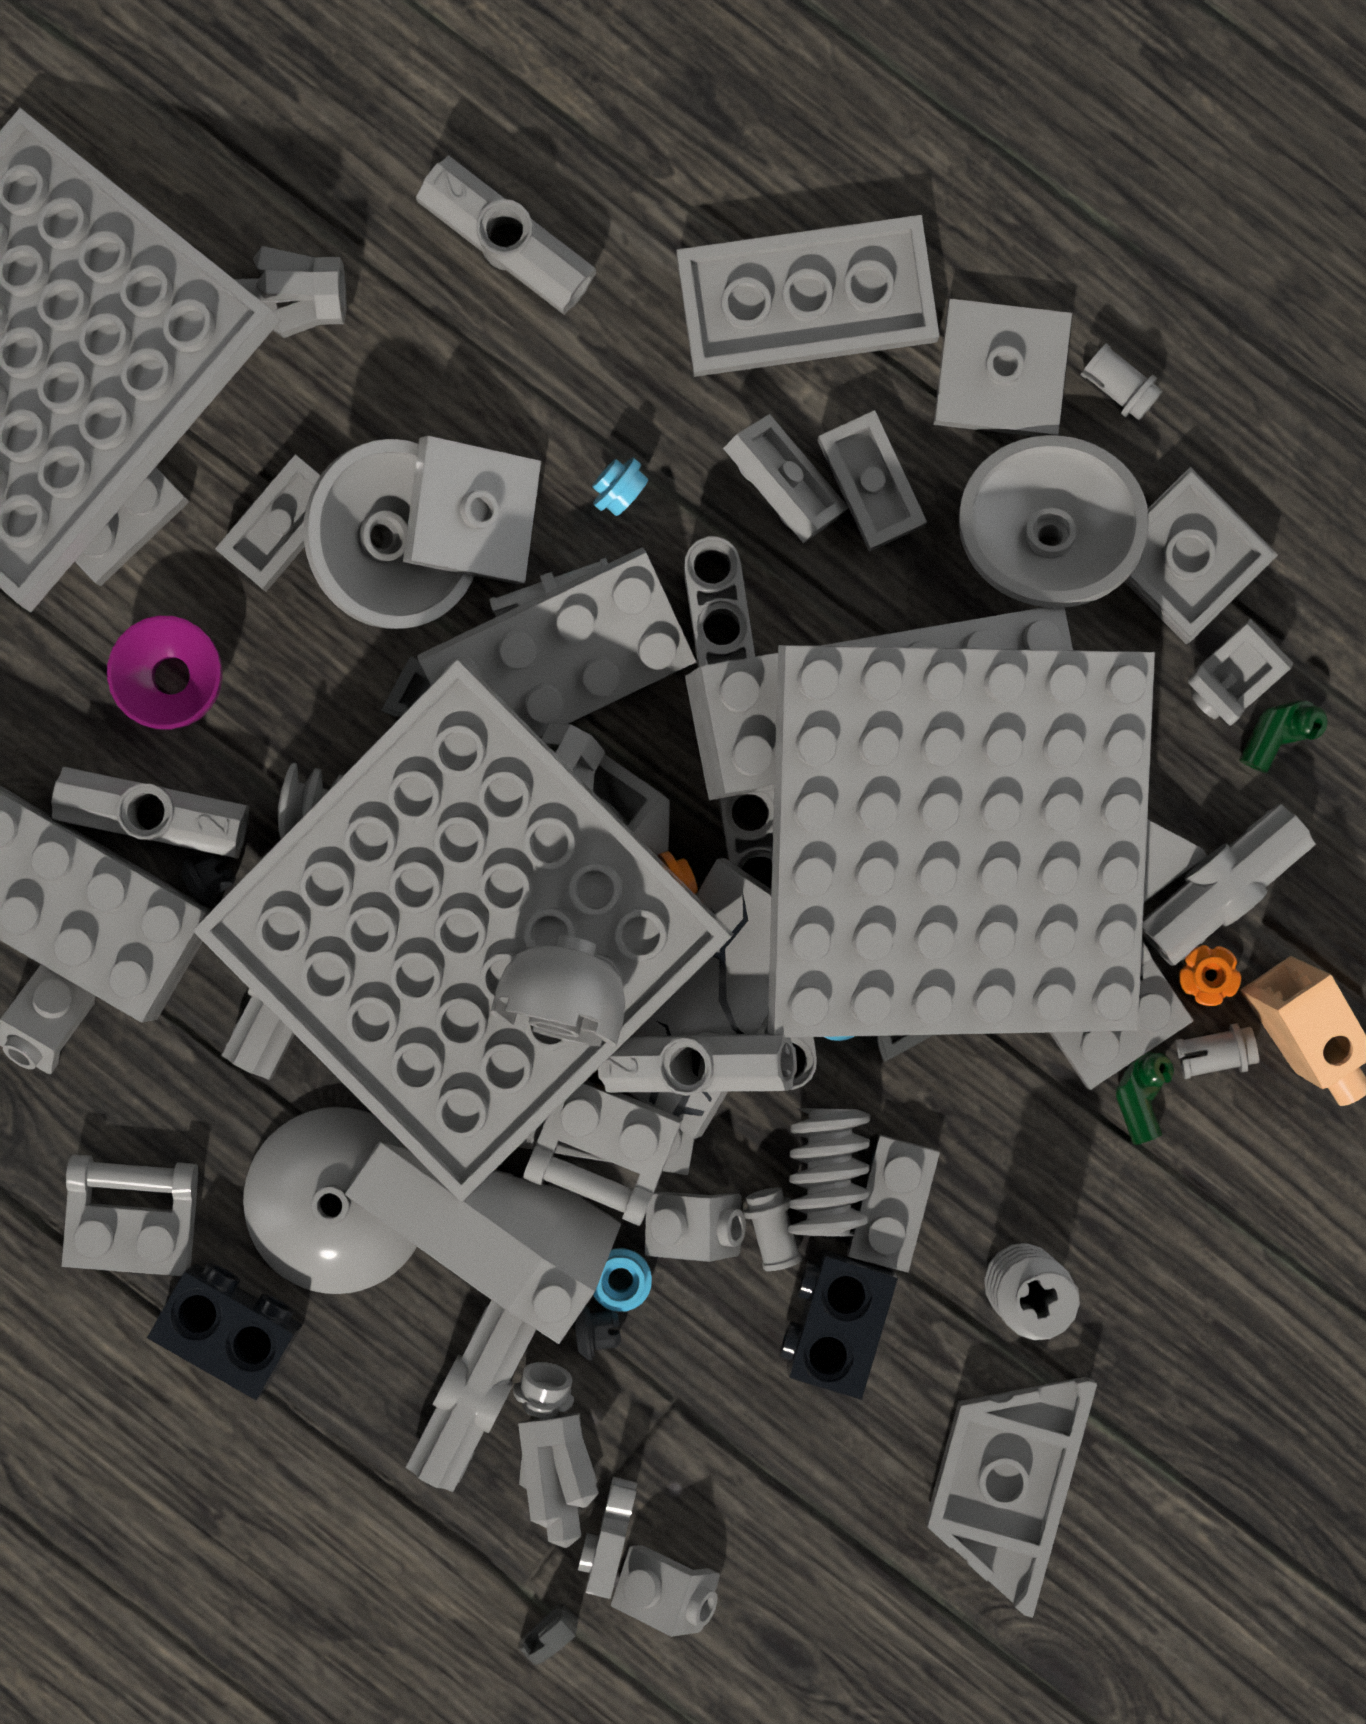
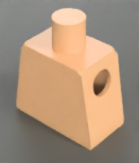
(1312, 1026)

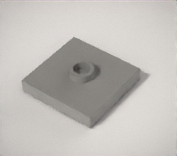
(1002, 368)
(471, 510)
(1195, 556)

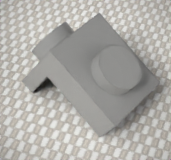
(1237, 673)
(43, 1020)
(694, 1226)
(665, 1592)

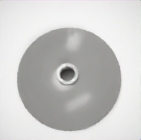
(1061, 492)
(373, 584)
(284, 1212)

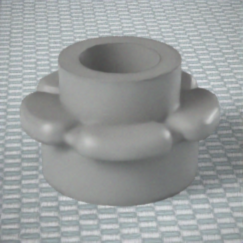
(544, 1390)

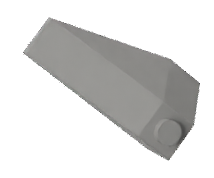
(510, 1239)

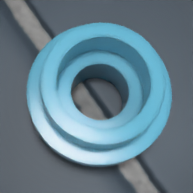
(619, 485)
(634, 1295)

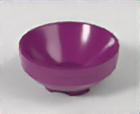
(134, 666)

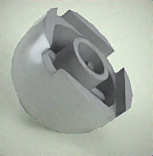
(563, 993)

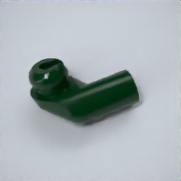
(1281, 726)
(1137, 1091)

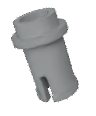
(1122, 382)
(1221, 1051)
(771, 1224)

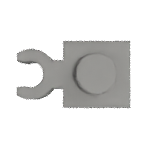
(603, 1551)

